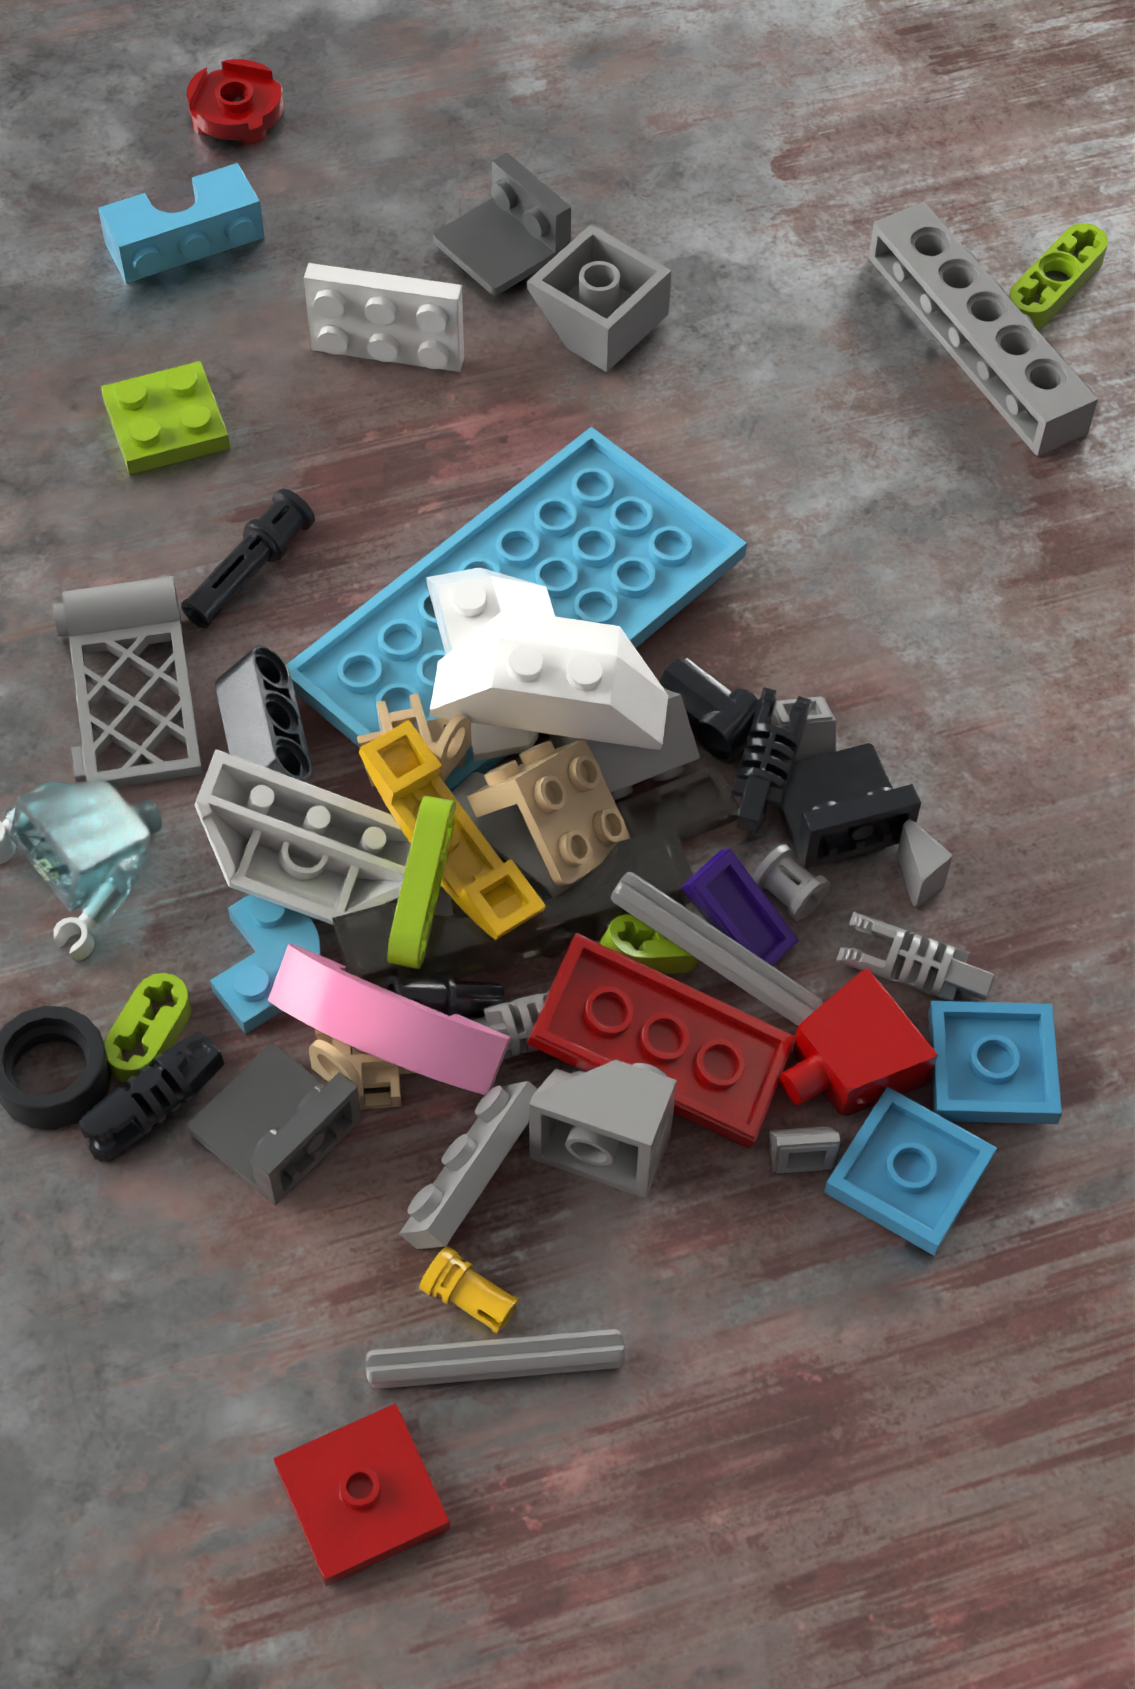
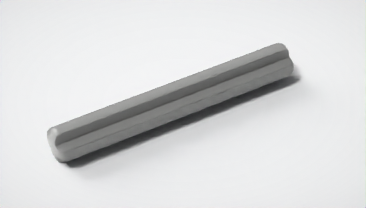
(714, 948)
(495, 1359)

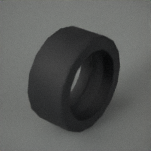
(61, 1107)

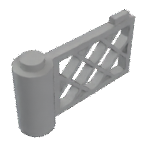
(111, 621)

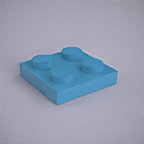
(994, 1062)
(910, 1170)

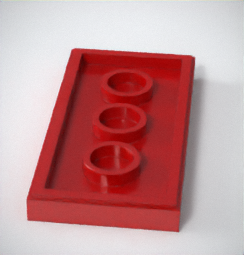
(627, 1012)

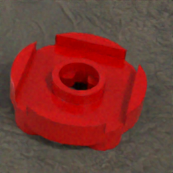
(244, 120)

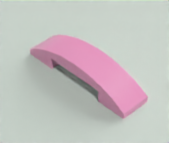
(387, 1023)

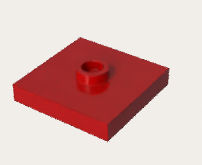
(361, 1494)

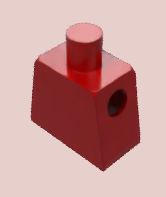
(857, 1049)

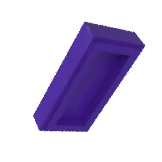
(739, 908)

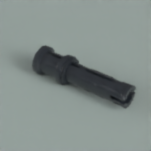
(262, 542)

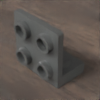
(510, 232)
(276, 1121)

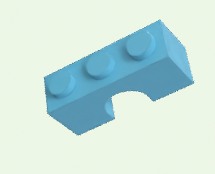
(153, 240)

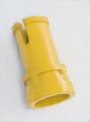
(468, 1290)

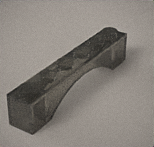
(465, 949)

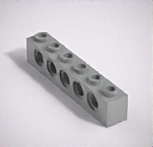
(982, 329)

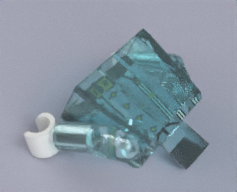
(83, 847)

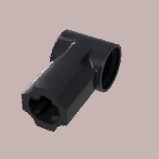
(715, 712)

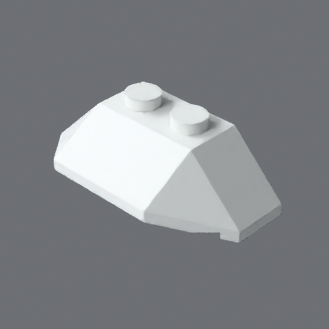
(464, 605)
(553, 680)
(299, 841)

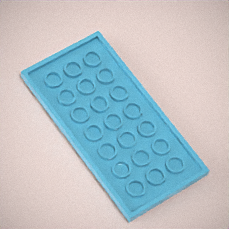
(583, 524)

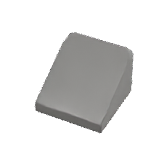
(819, 730)
(922, 863)
(803, 1149)

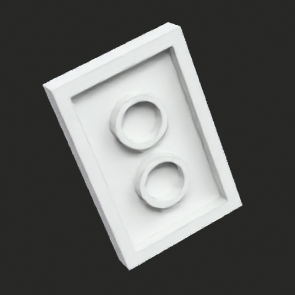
(385, 317)

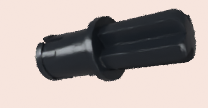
(449, 995)

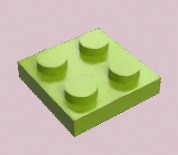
(165, 417)

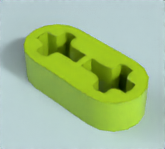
(653, 947)
(137, 1021)

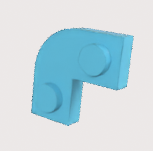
(268, 930)

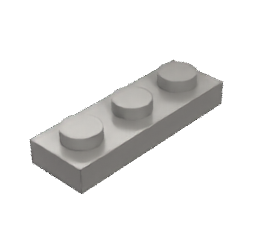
(468, 1166)

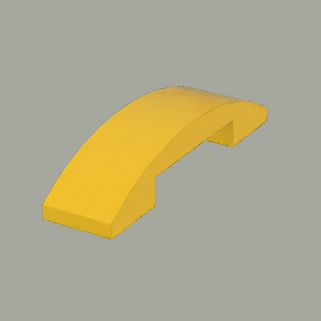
(474, 875)

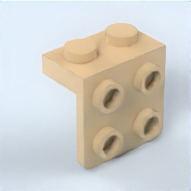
(562, 805)

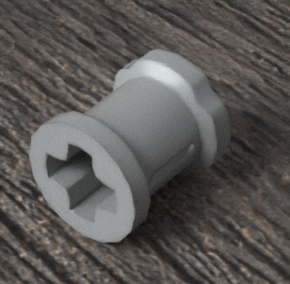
(791, 882)

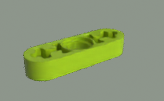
(1060, 258)
(421, 882)

